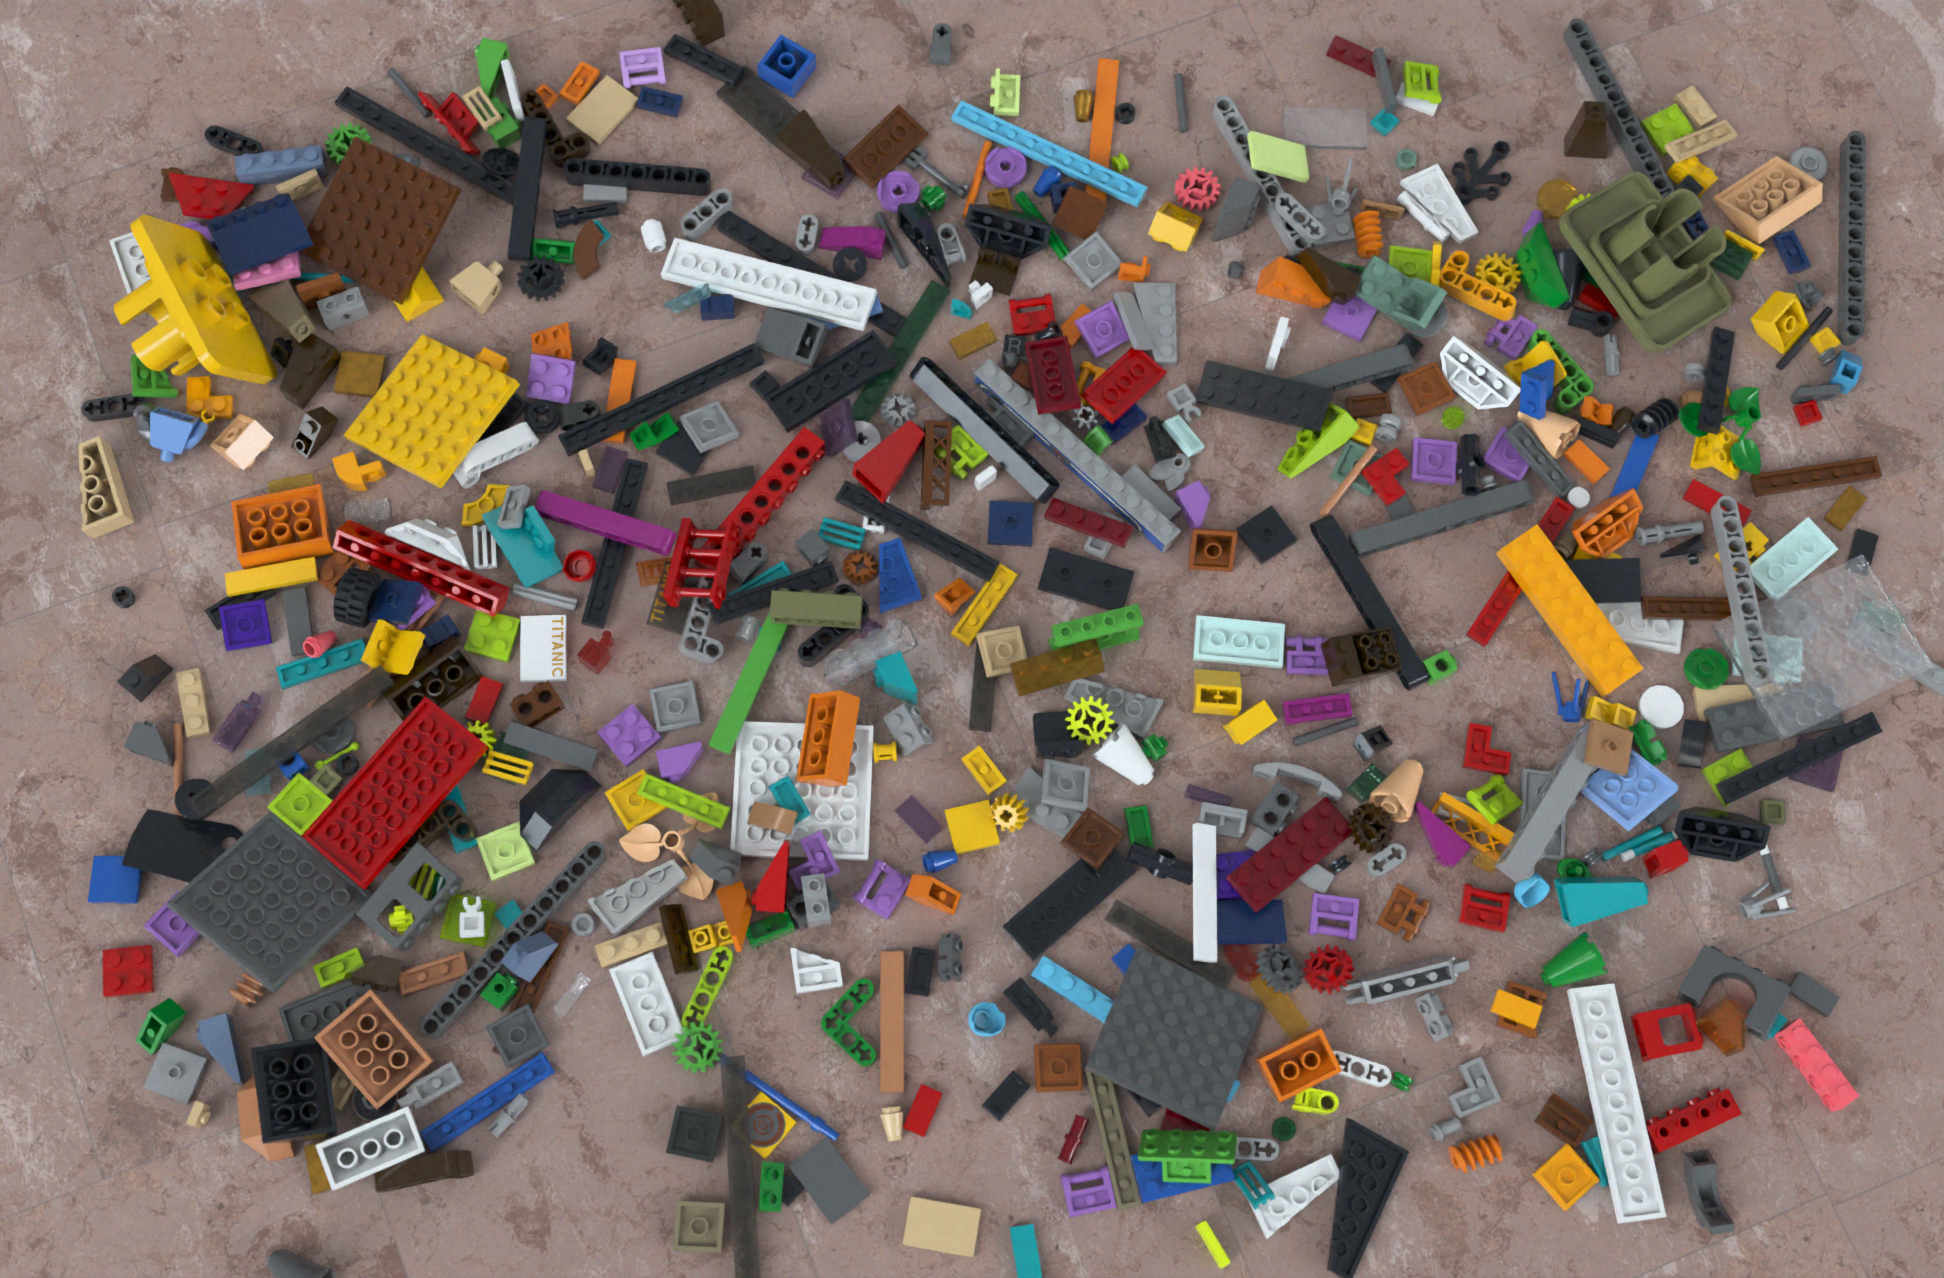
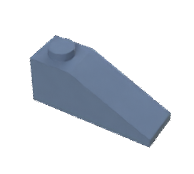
(220, 1040)

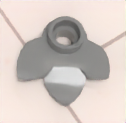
(1169, 472)

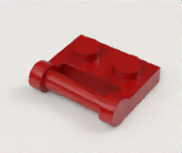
(1030, 322)
(1484, 915)

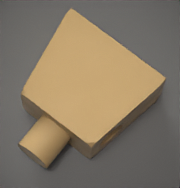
(478, 284)

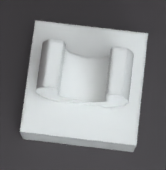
(979, 294)

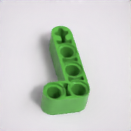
(1569, 383)

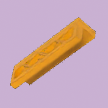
(1473, 819)

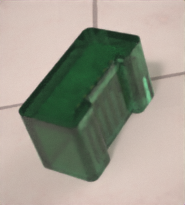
(1366, 783)

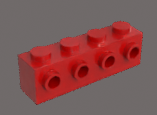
(1691, 1120)

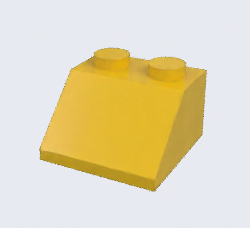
(1175, 226)
(1780, 320)

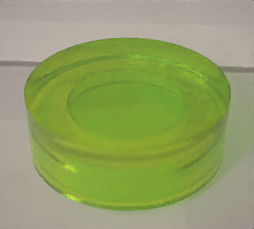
(1453, 417)

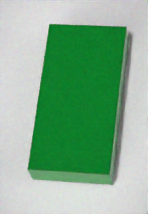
(1138, 825)

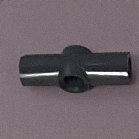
(1470, 465)
(1161, 863)

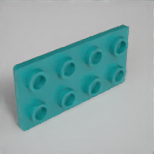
(526, 548)

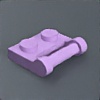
(642, 61)

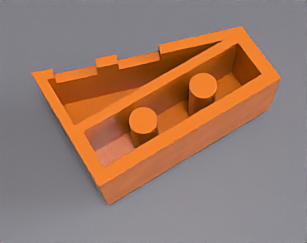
(1291, 283)

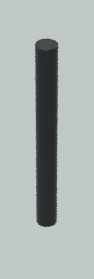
(1804, 338)

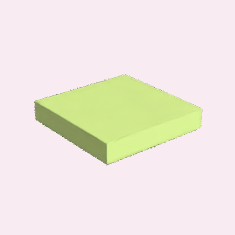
(505, 851)

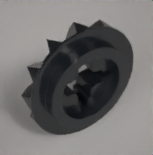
(849, 274)
(541, 407)

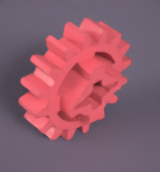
(1197, 189)

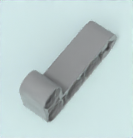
(697, 635)

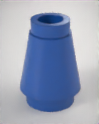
(1048, 177)
(938, 860)

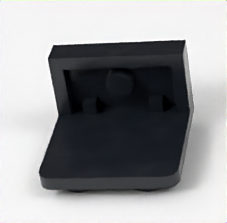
(1052, 736)

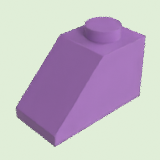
(1193, 503)
(678, 761)

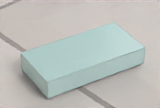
(1183, 435)

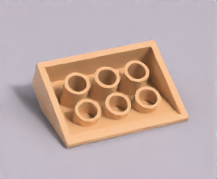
(1769, 199)

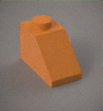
(933, 893)

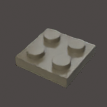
(699, 1226)

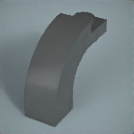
(1703, 1192)

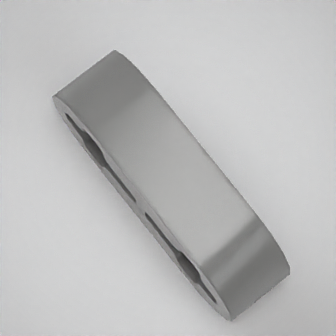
(811, 235)
(1382, 856)

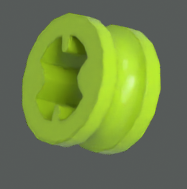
(1120, 163)

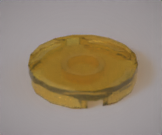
(1555, 198)

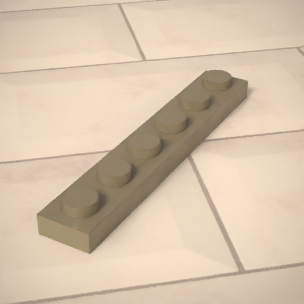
(1113, 1141)

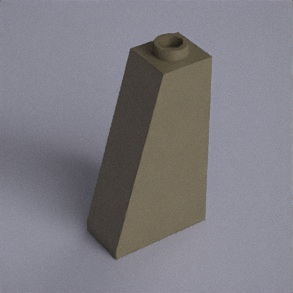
(285, 308)

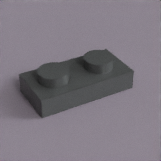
(1822, 392)

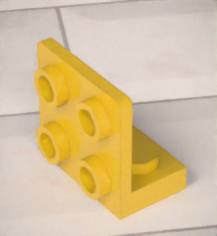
(1715, 452)

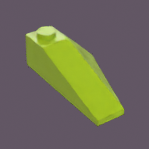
(1313, 446)

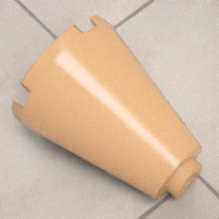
(1552, 431)
(1399, 791)

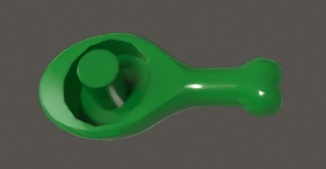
(1572, 868)

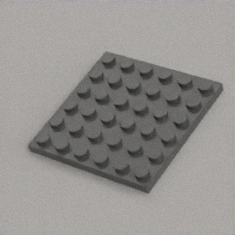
(270, 902)
(1174, 1038)

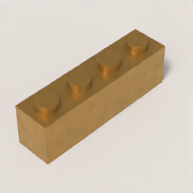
(1057, 667)

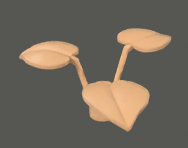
(644, 842)

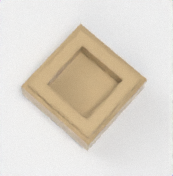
(586, 462)

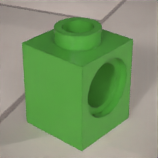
(1444, 658)

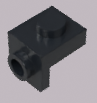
(601, 357)

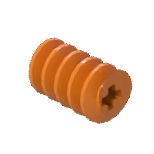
(1368, 234)
(1475, 1152)

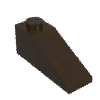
(1330, 277)

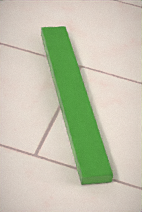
(747, 686)

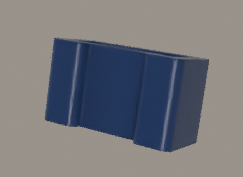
(717, 308)
(439, 632)

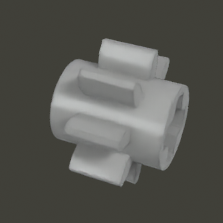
(1088, 410)

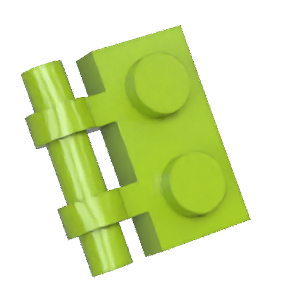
(966, 448)

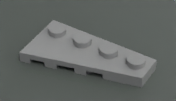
(1158, 311)
(628, 902)

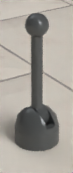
(1011, 359)

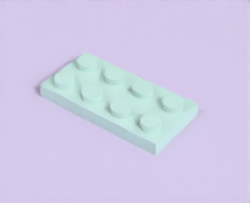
(1792, 558)
(1239, 642)

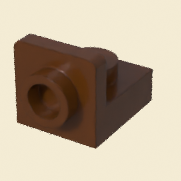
(167, 191)

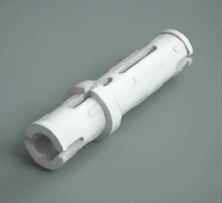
(1427, 220)

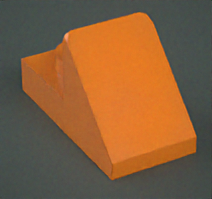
(953, 596)

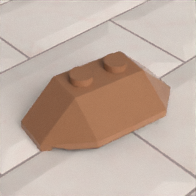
(251, 1128)

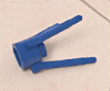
(1572, 710)

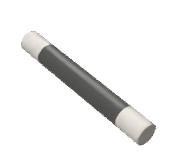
(1773, 877)

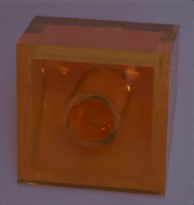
(1724, 1026)

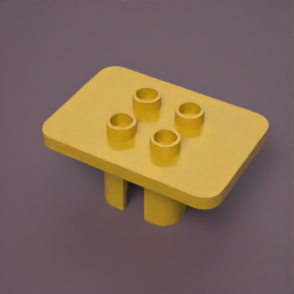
(194, 308)

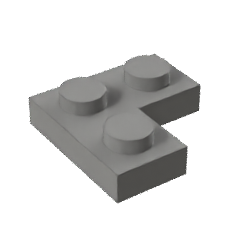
(1480, 1090)

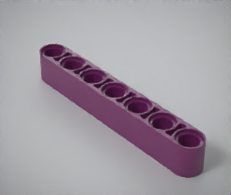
(605, 523)

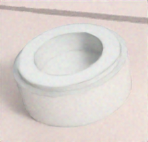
(1578, 498)

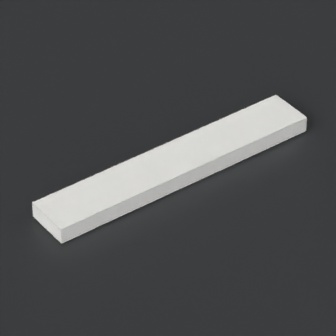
(1204, 893)

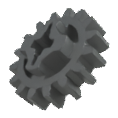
(1279, 969)

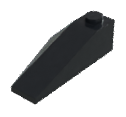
(919, 229)

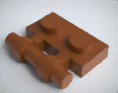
(1397, 909)

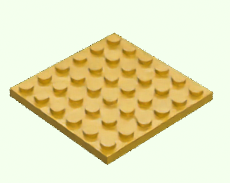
(431, 410)

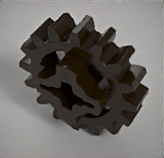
(1370, 828)

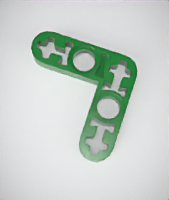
(842, 1026)

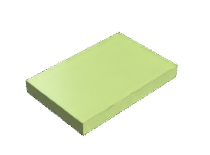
(1278, 156)

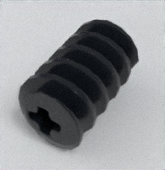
(1655, 418)

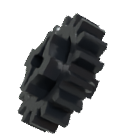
(547, 284)

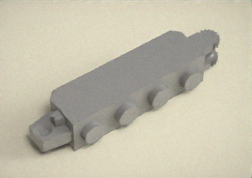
(1406, 979)

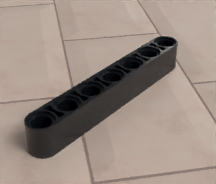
(646, 183)
(527, 188)

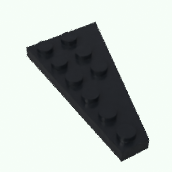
(1364, 1184)

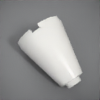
(1125, 756)

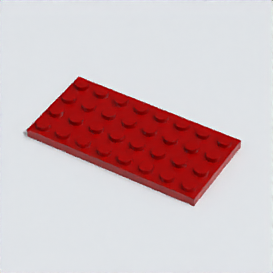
(395, 792)

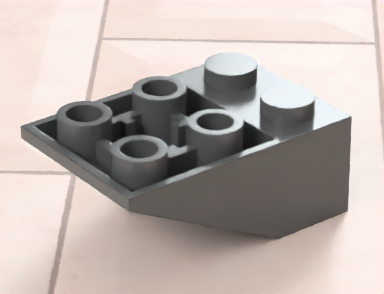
(791, 337)

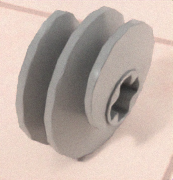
(870, 438)

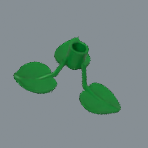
(1746, 404)

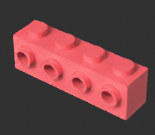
(1816, 1065)

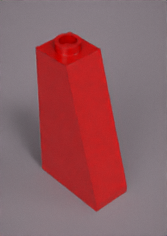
(888, 461)

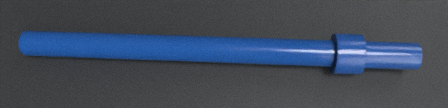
(817, 1123)

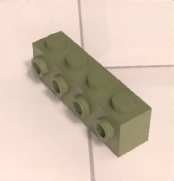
(816, 609)

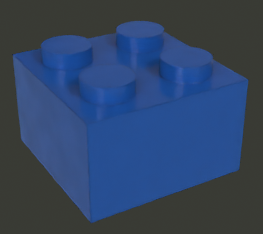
(787, 66)

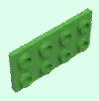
(1187, 1154)

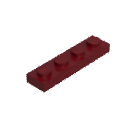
(1088, 522)

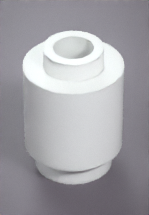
(653, 236)

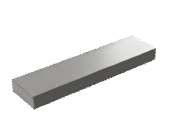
(1316, 878)

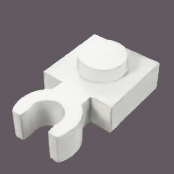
(472, 921)

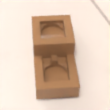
(772, 817)

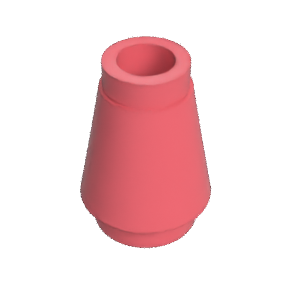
(317, 644)

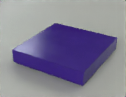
(245, 625)

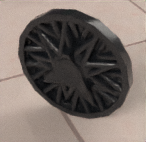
(500, 162)

